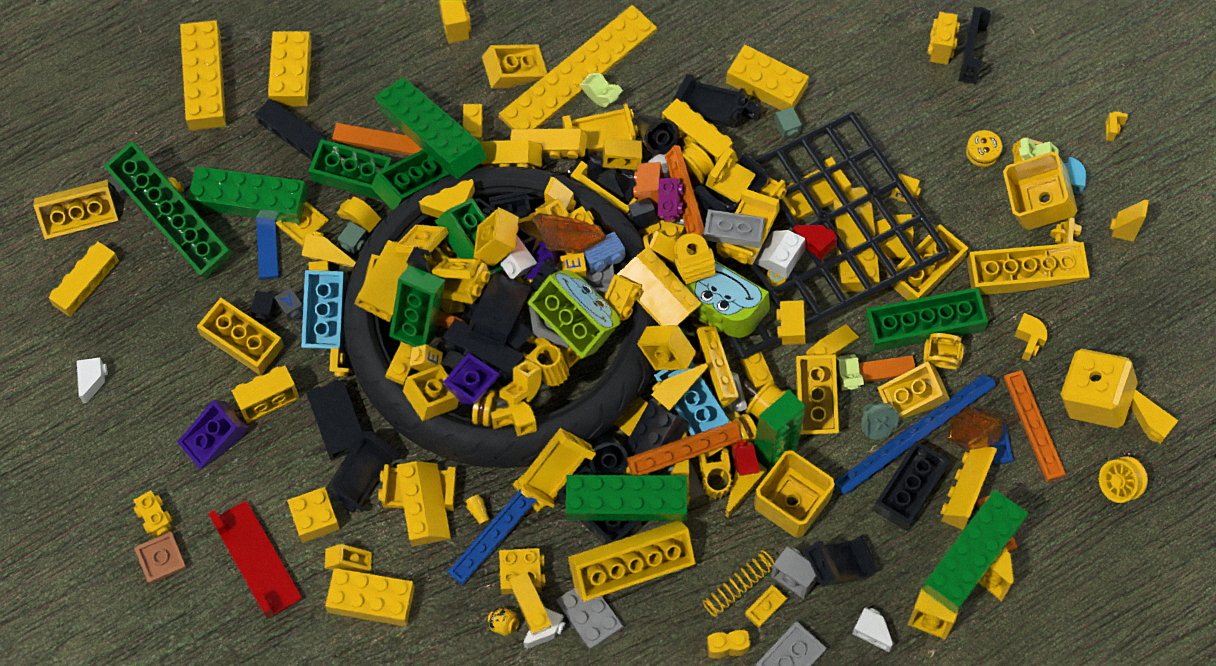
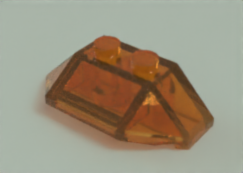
(567, 233)
(974, 429)

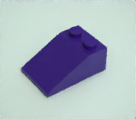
(212, 433)

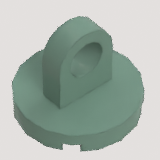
(879, 420)

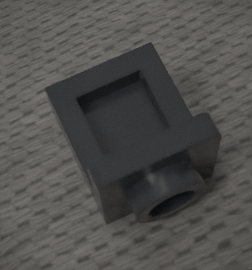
(752, 111)

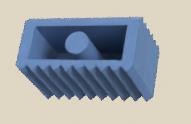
(604, 253)

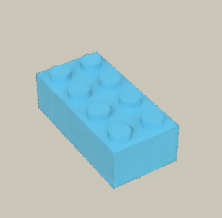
(324, 309)
(697, 404)

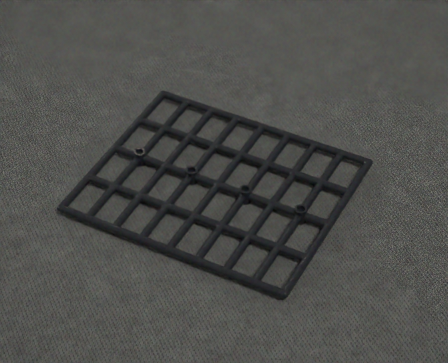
(824, 219)

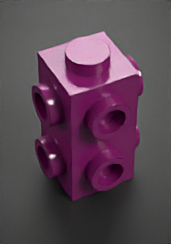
(670, 199)

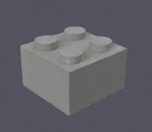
(794, 572)

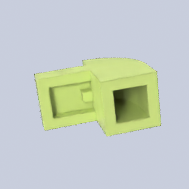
(599, 90)
(1030, 150)
(848, 372)

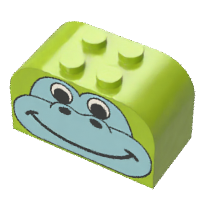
(730, 302)
(575, 311)

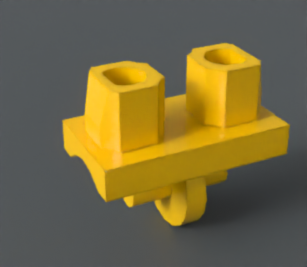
(1066, 231)

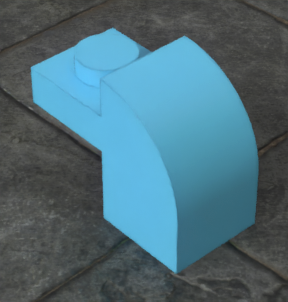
(1076, 174)

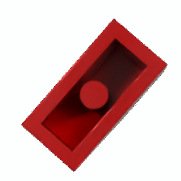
(817, 239)
(745, 457)

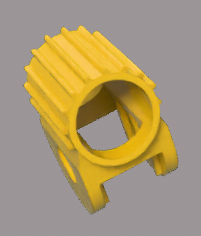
(694, 266)
(944, 350)
(555, 369)
(715, 469)

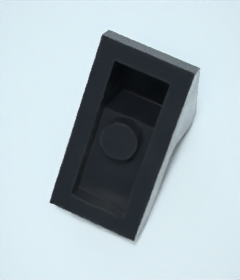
(611, 183)

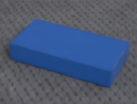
(1003, 453)

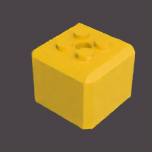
(1033, 179)
(1101, 401)
(798, 479)

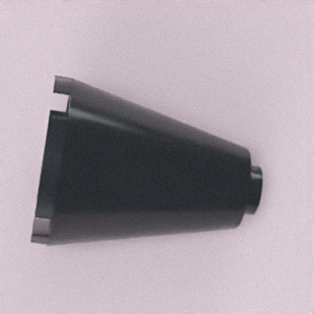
(657, 134)
(609, 457)

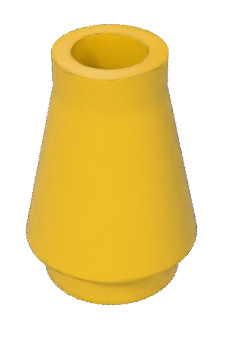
(478, 509)

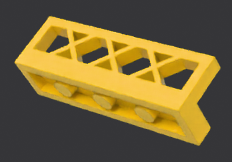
(718, 365)

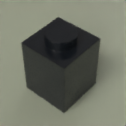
(642, 214)
(263, 306)

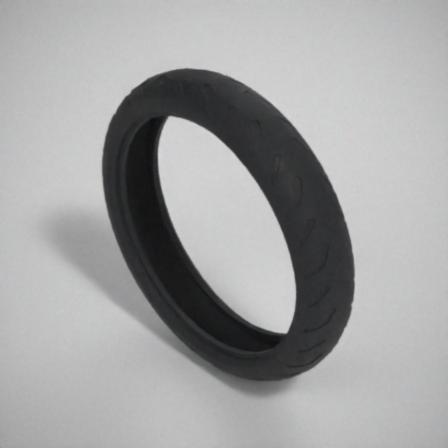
(457, 436)

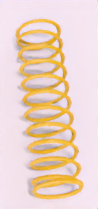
(762, 557)

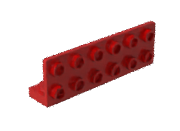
(256, 559)

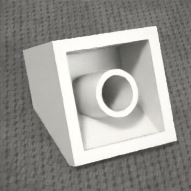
(781, 252)

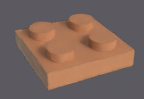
(160, 558)

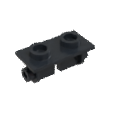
(547, 268)

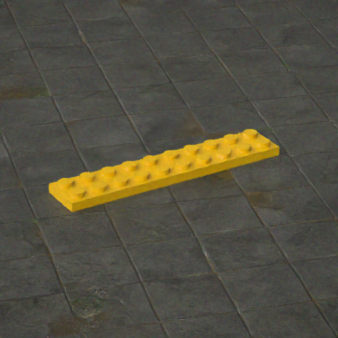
(564, 81)

